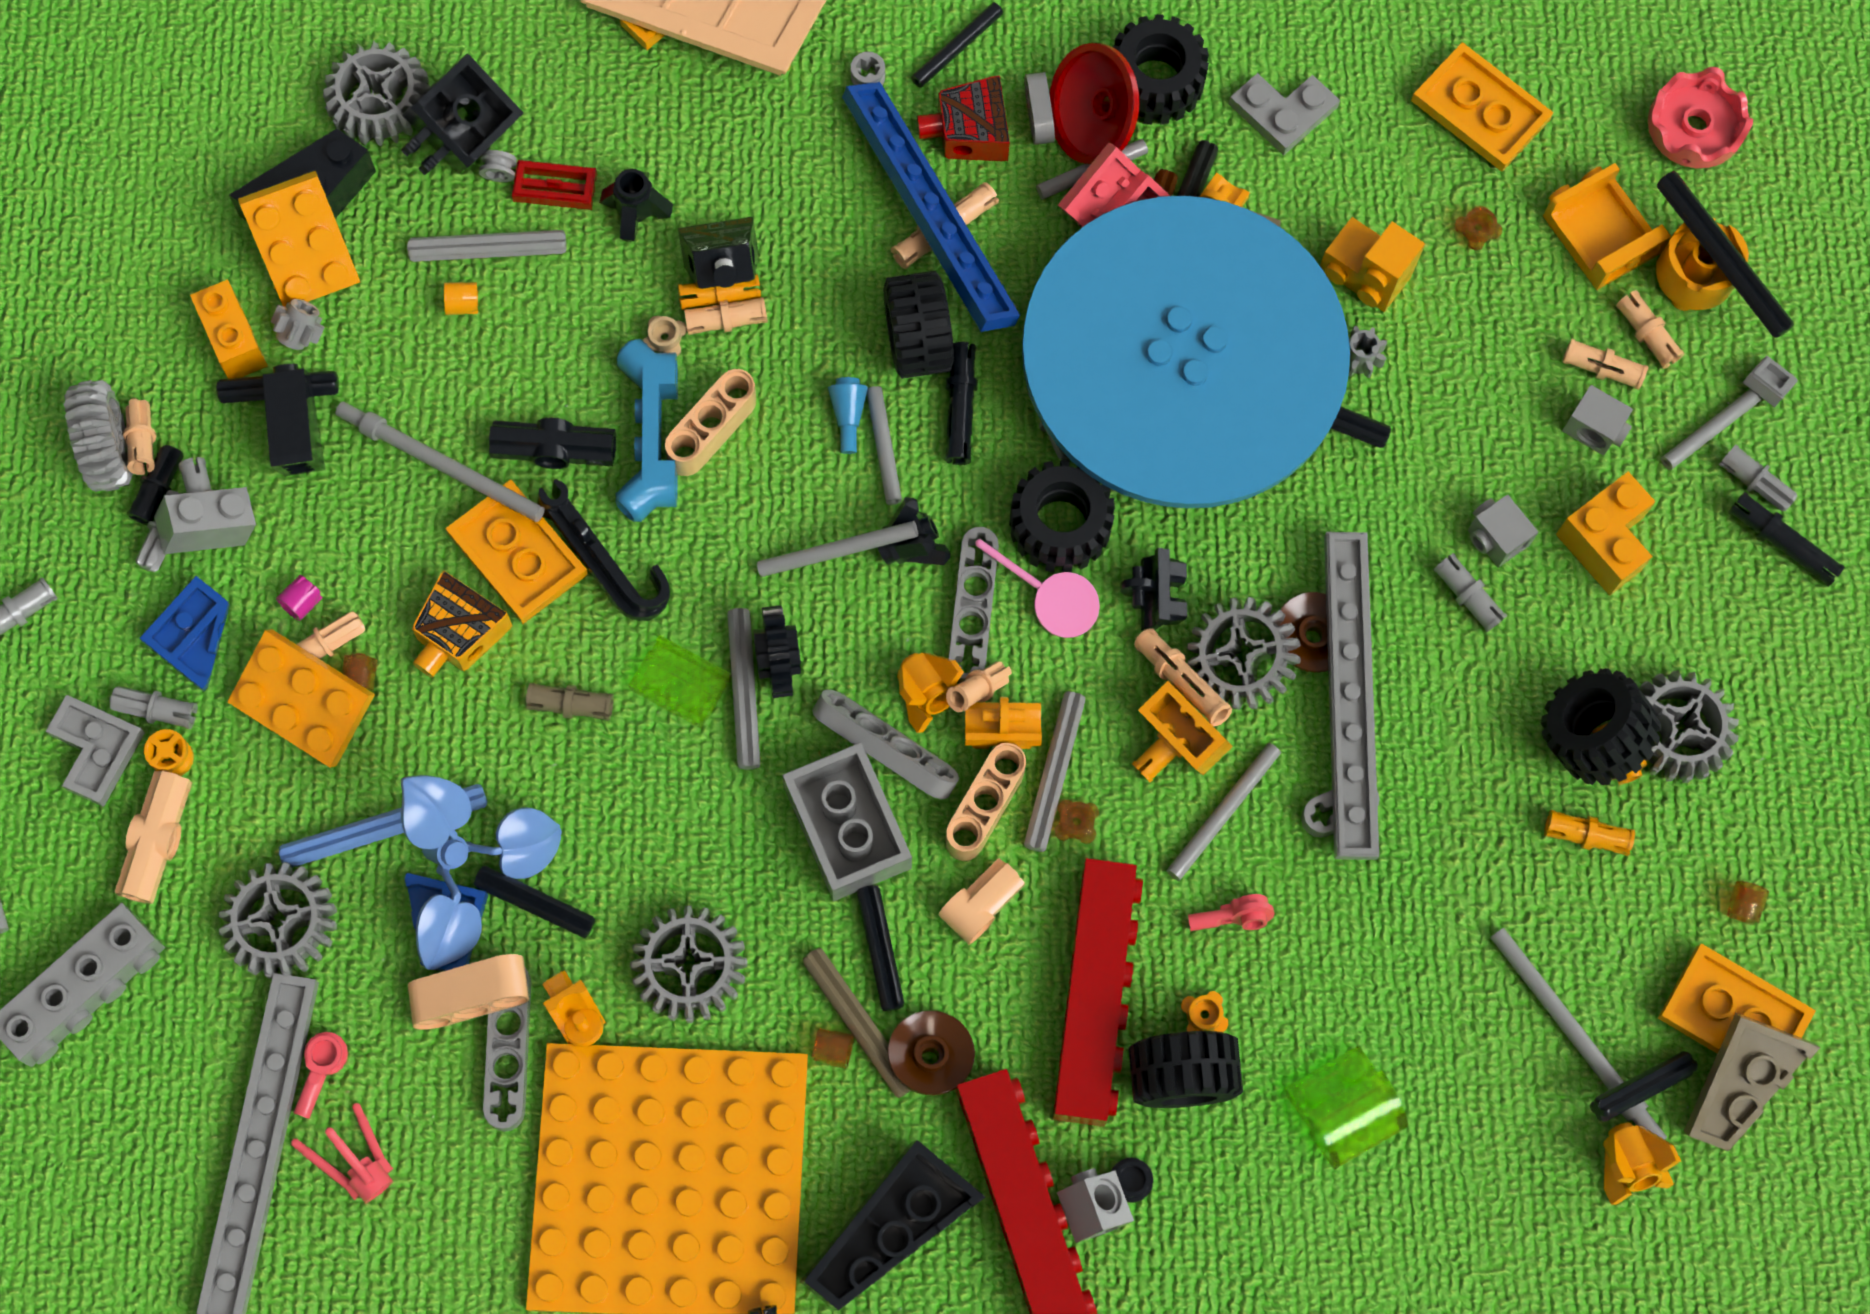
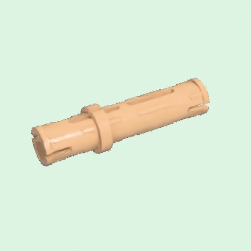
(969, 208)
(1154, 649)

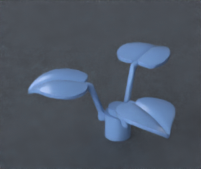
(429, 820)

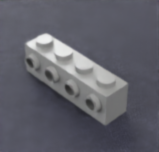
(77, 985)

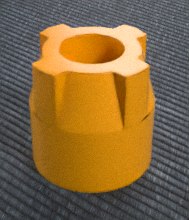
(460, 298)

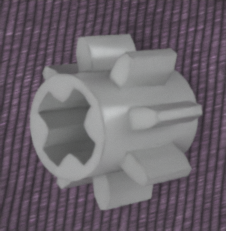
(297, 324)
(1368, 343)

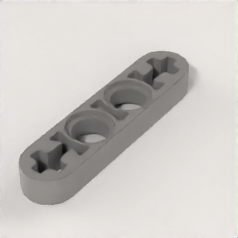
(973, 605)
(886, 744)
(501, 1045)

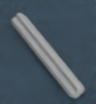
(486, 245)
(743, 688)
(1054, 771)

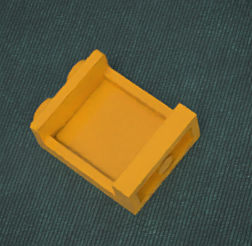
(1603, 227)

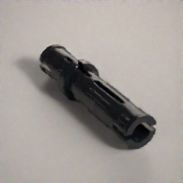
(960, 412)
(1786, 539)

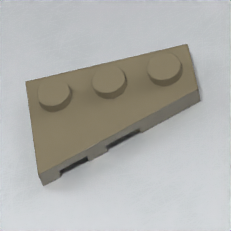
(1743, 1078)

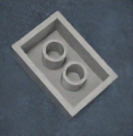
(847, 821)

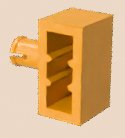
(1181, 733)

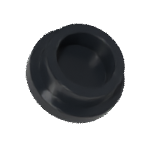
(1134, 1178)

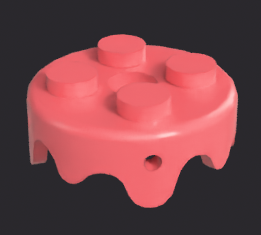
(1705, 97)

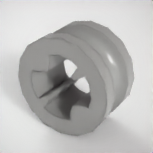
(865, 61)
(498, 166)

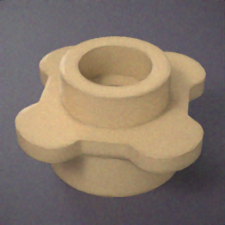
(665, 325)

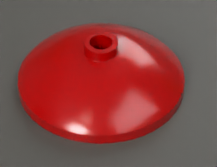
(1093, 101)

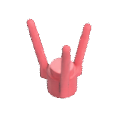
(367, 1177)

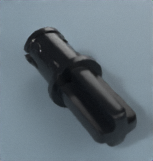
(155, 485)

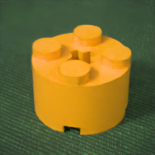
(1690, 274)

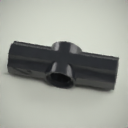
(552, 443)

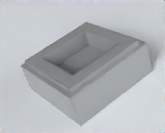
(1770, 381)

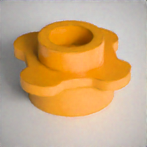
(1213, 1005)

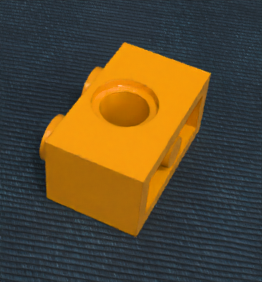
(228, 330)

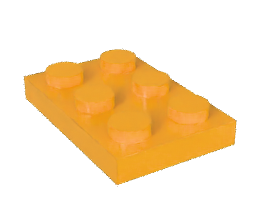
(1482, 106)
(299, 239)
(517, 555)
(301, 698)
(1716, 989)

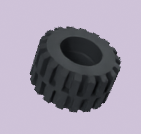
(1173, 45)
(918, 324)
(1055, 547)
(1617, 746)
(1185, 1069)

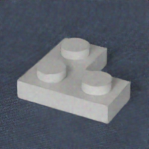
(1283, 119)
(105, 746)

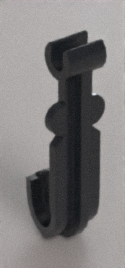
(599, 561)

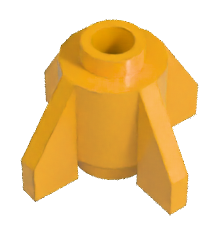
(924, 686)
(1636, 1161)

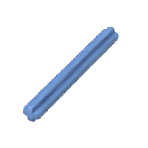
(358, 833)

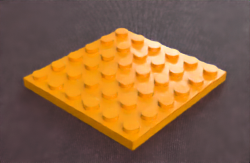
(667, 1181)

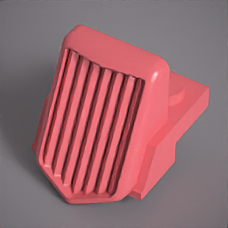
(1106, 185)

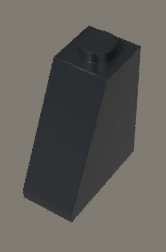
(292, 421)

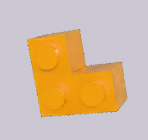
(1372, 263)
(1601, 533)

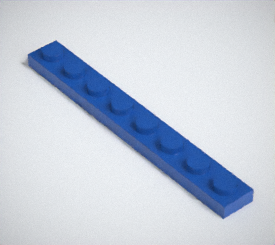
(931, 207)

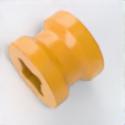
(162, 746)

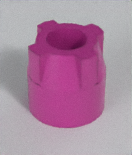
(299, 598)

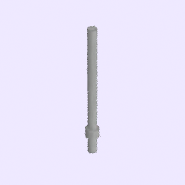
(376, 428)
(1570, 1026)

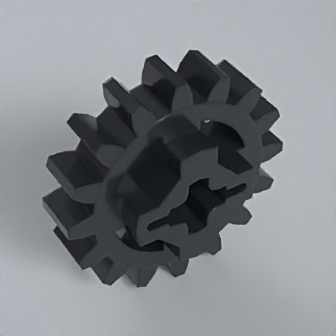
(777, 651)

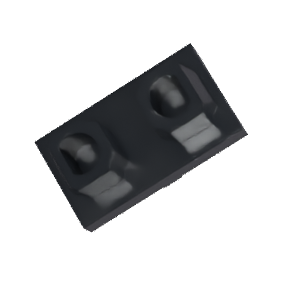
(1151, 590)

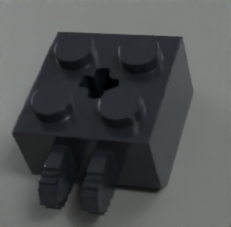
(438, 123)

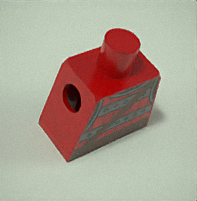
(970, 121)

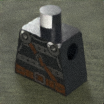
(720, 252)

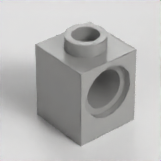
(1599, 421)
(1094, 1204)

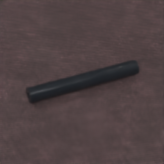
(957, 45)

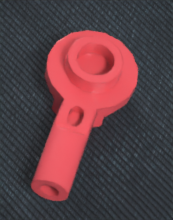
(1248, 911)
(324, 1056)

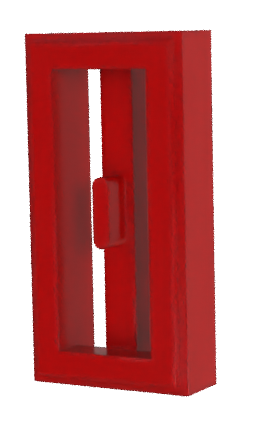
(554, 198)

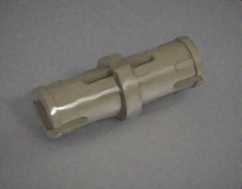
(569, 701)

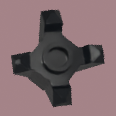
(634, 201)
(917, 549)

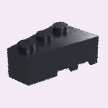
(338, 161)

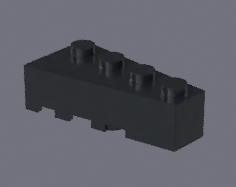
(898, 1217)

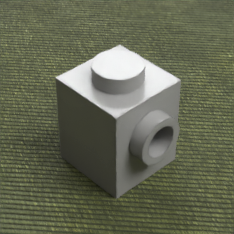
(1501, 530)

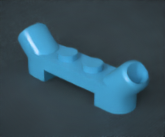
(658, 479)

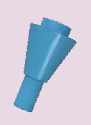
(848, 402)

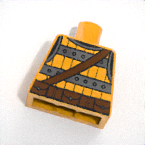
(456, 626)

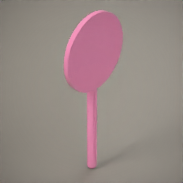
(1063, 603)

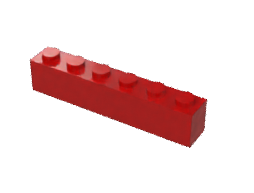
(1095, 993)
(1021, 1196)

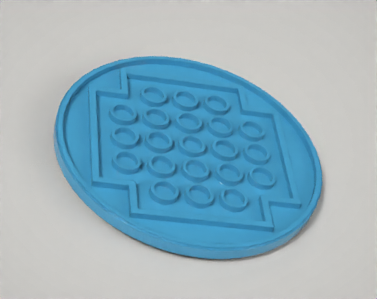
(1185, 351)

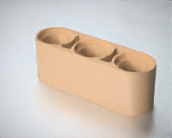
(717, 405)
(988, 782)
(468, 992)

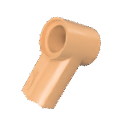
(974, 909)

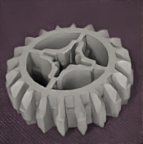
(382, 72)
(97, 435)
(1263, 650)
(1711, 740)
(259, 922)
(709, 964)

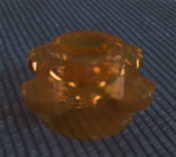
(1482, 217)
(1068, 812)

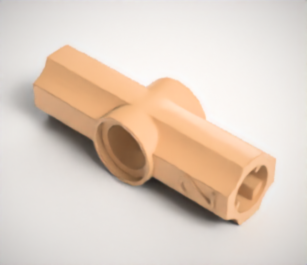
(153, 837)

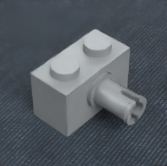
(202, 515)

